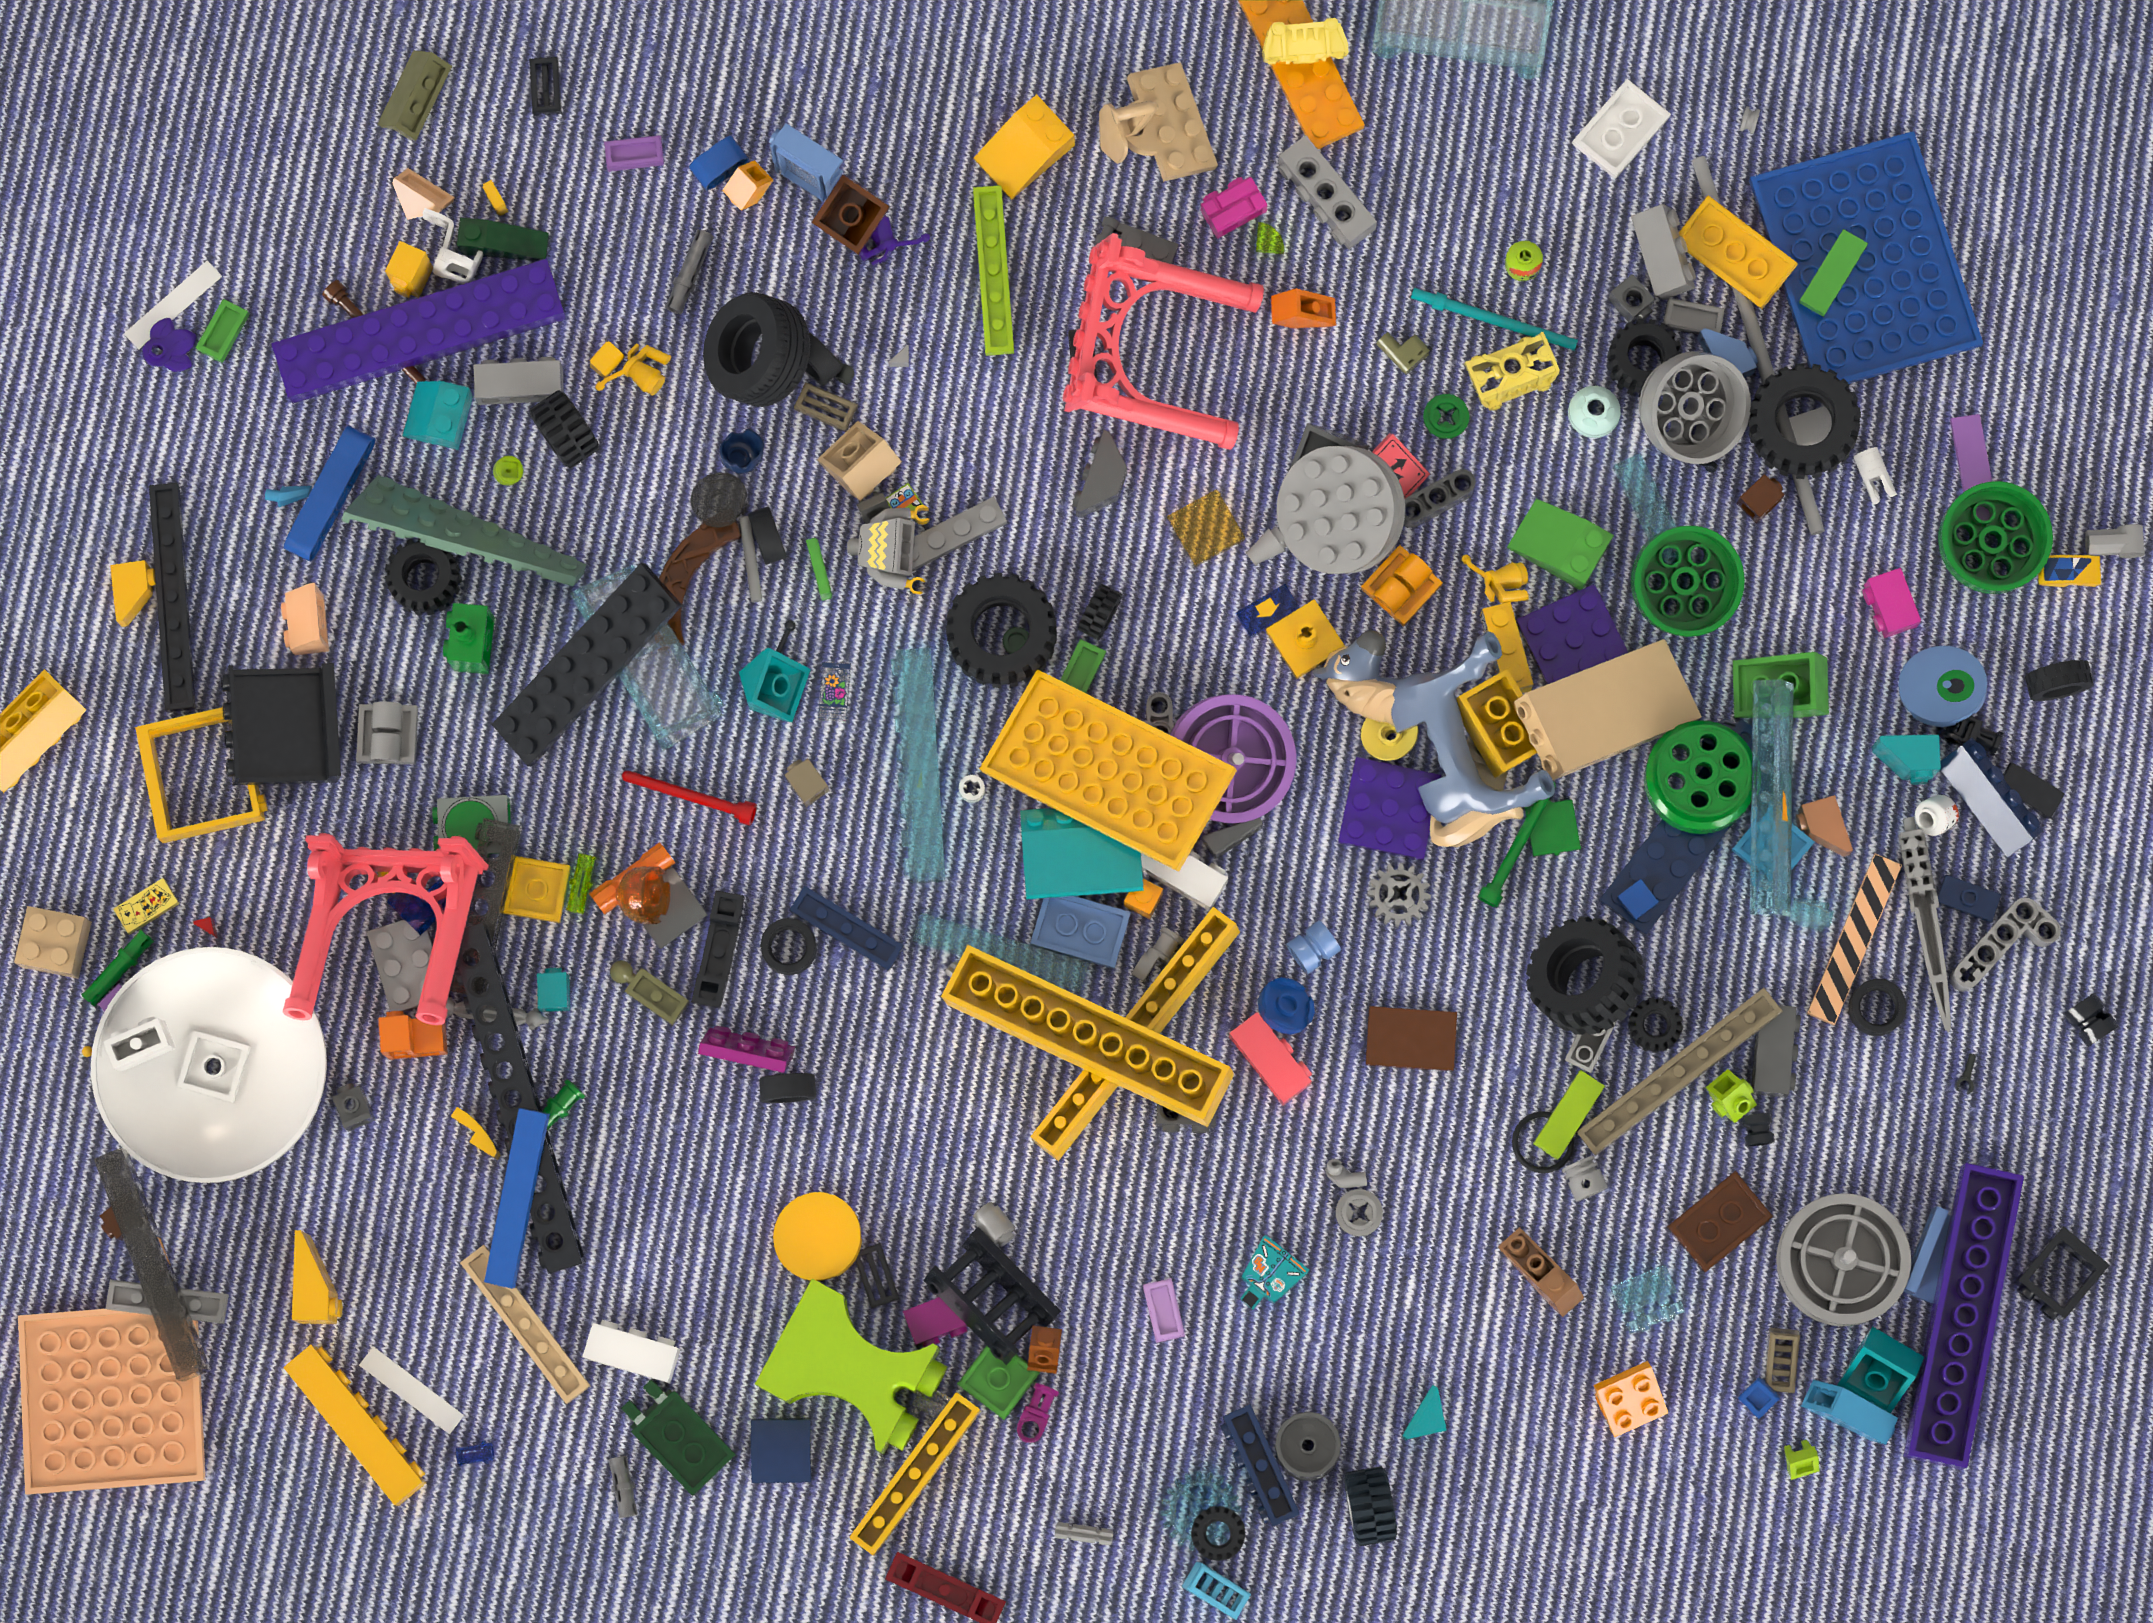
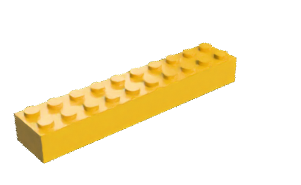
(1088, 1035)

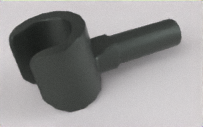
(846, 373)
(1967, 1074)

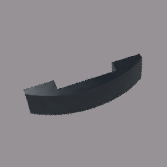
(718, 949)

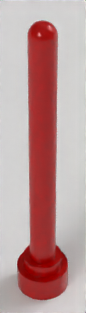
(743, 811)

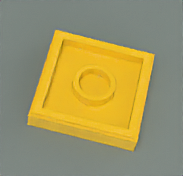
(537, 889)

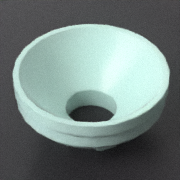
(1594, 425)

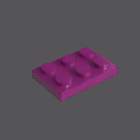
(746, 1049)

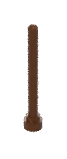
(337, 294)

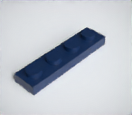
(846, 928)

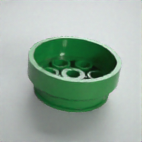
(2032, 530)
(1719, 601)
(1675, 804)

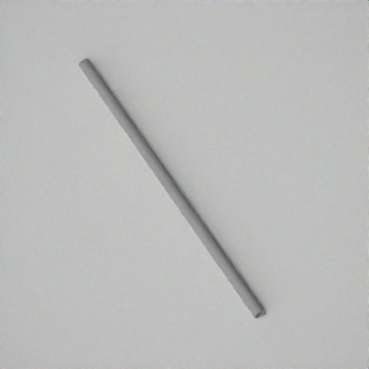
(1764, 363)

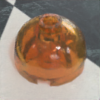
(644, 894)

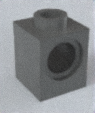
(1628, 288)

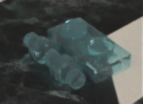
(1643, 1290)

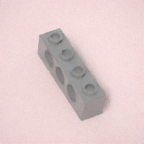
(1305, 155)

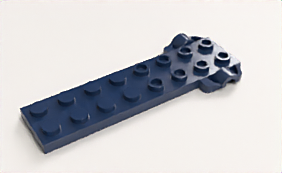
(1671, 855)

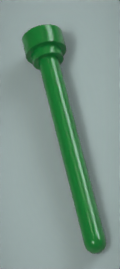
(1492, 892)

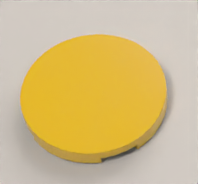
(817, 1236)

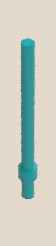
(1440, 301)

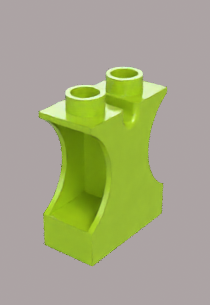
(829, 1358)

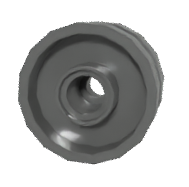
(1308, 1464)

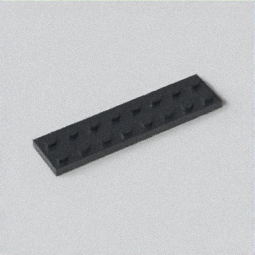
(586, 664)

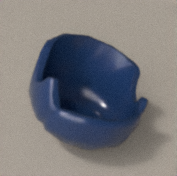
(742, 451)

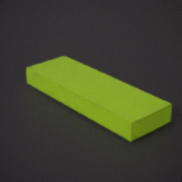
(1568, 1114)

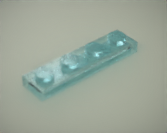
(1645, 499)

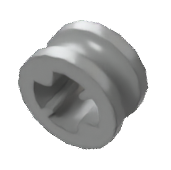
(1749, 120)

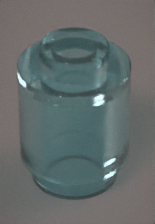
(1811, 914)

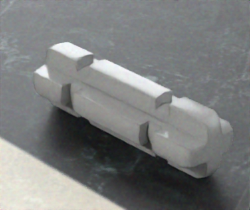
(1083, 1533)

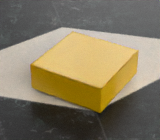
(495, 198)

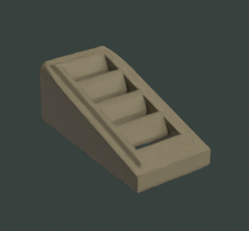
(1783, 1334)

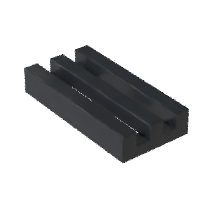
(546, 109)
(884, 1300)

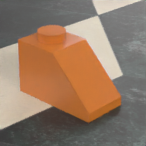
(1303, 309)

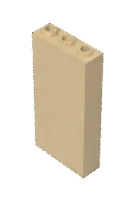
(1606, 709)

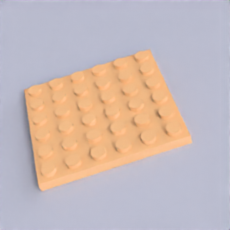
(104, 1404)

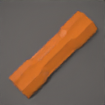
(606, 893)

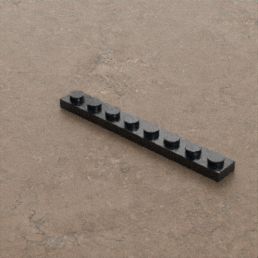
(172, 597)

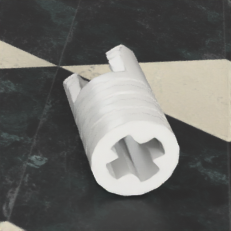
(1872, 469)

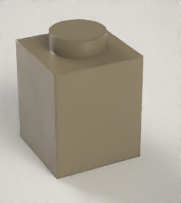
(806, 781)

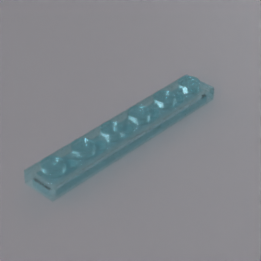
(1039, 962)

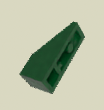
(501, 240)

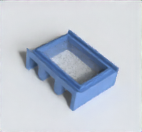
(805, 162)

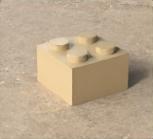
(52, 942)

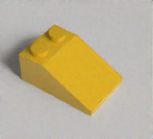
(1025, 147)
(313, 1291)

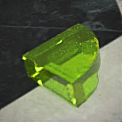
(1269, 240)

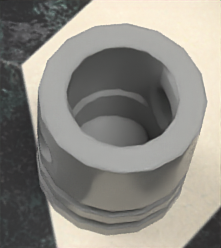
(1581, 1172)

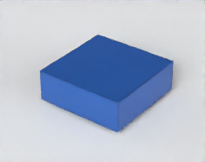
(1637, 899)
(1759, 1397)

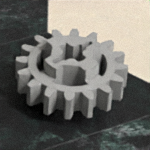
(1390, 884)

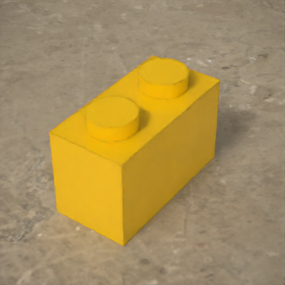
(409, 270)

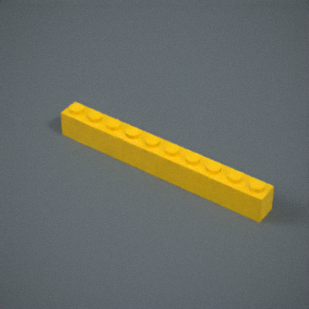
(1152, 1011)

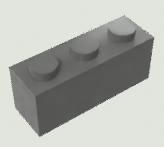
(1774, 1055)

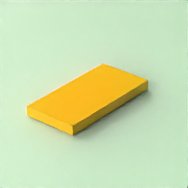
(1736, 252)

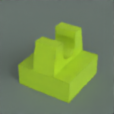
(1802, 1461)

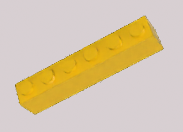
(355, 1425)
(915, 1474)

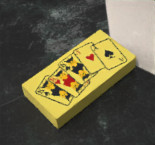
(146, 906)

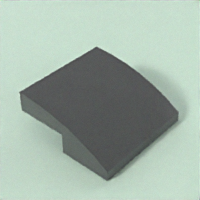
(682, 912)

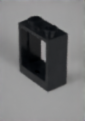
(2079, 1251)

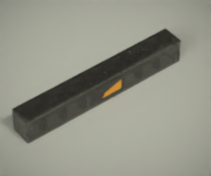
(152, 1264)

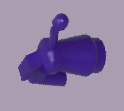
(886, 242)

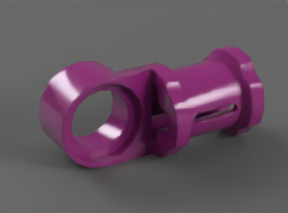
(1037, 1414)

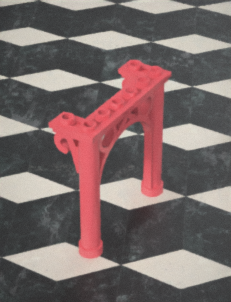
(1089, 394)
(335, 867)

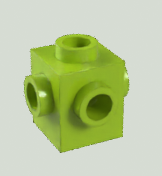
(1731, 1096)

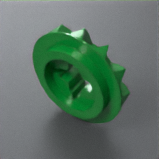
(1446, 403)

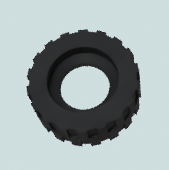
(2059, 680)

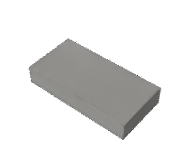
(1692, 316)

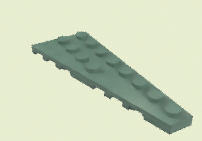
(456, 531)

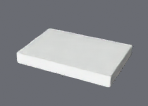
(1621, 128)

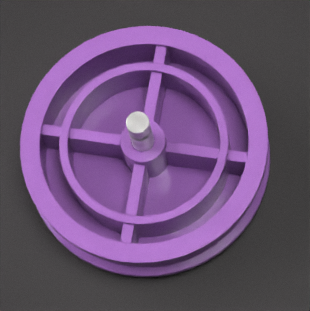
(1250, 739)

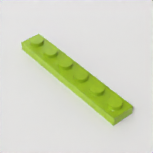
(993, 270)

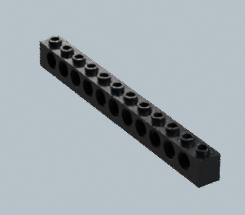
(479, 938)

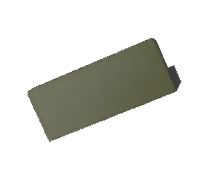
(415, 94)

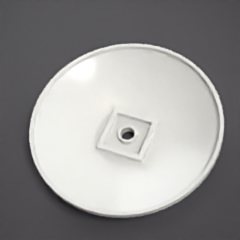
(170, 1106)

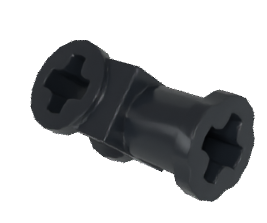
(1970, 728)

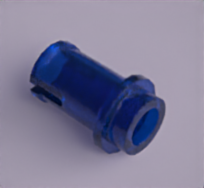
(475, 1453)

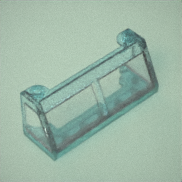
(1470, 30)
(659, 676)

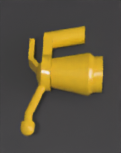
(646, 377)
(1507, 577)

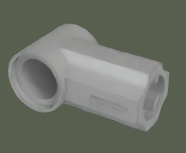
(2124, 541)

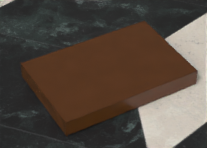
(1411, 1038)
(1719, 1221)

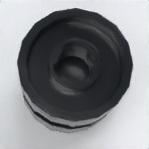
(2091, 1019)

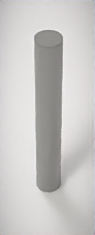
(750, 559)

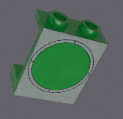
(462, 814)

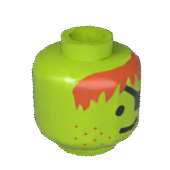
(1515, 263)

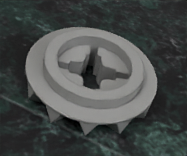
(1373, 1212)

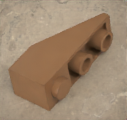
(1541, 1272)

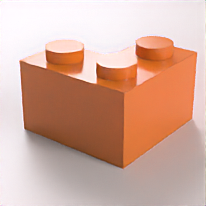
(410, 1038)

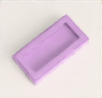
(1163, 1310)

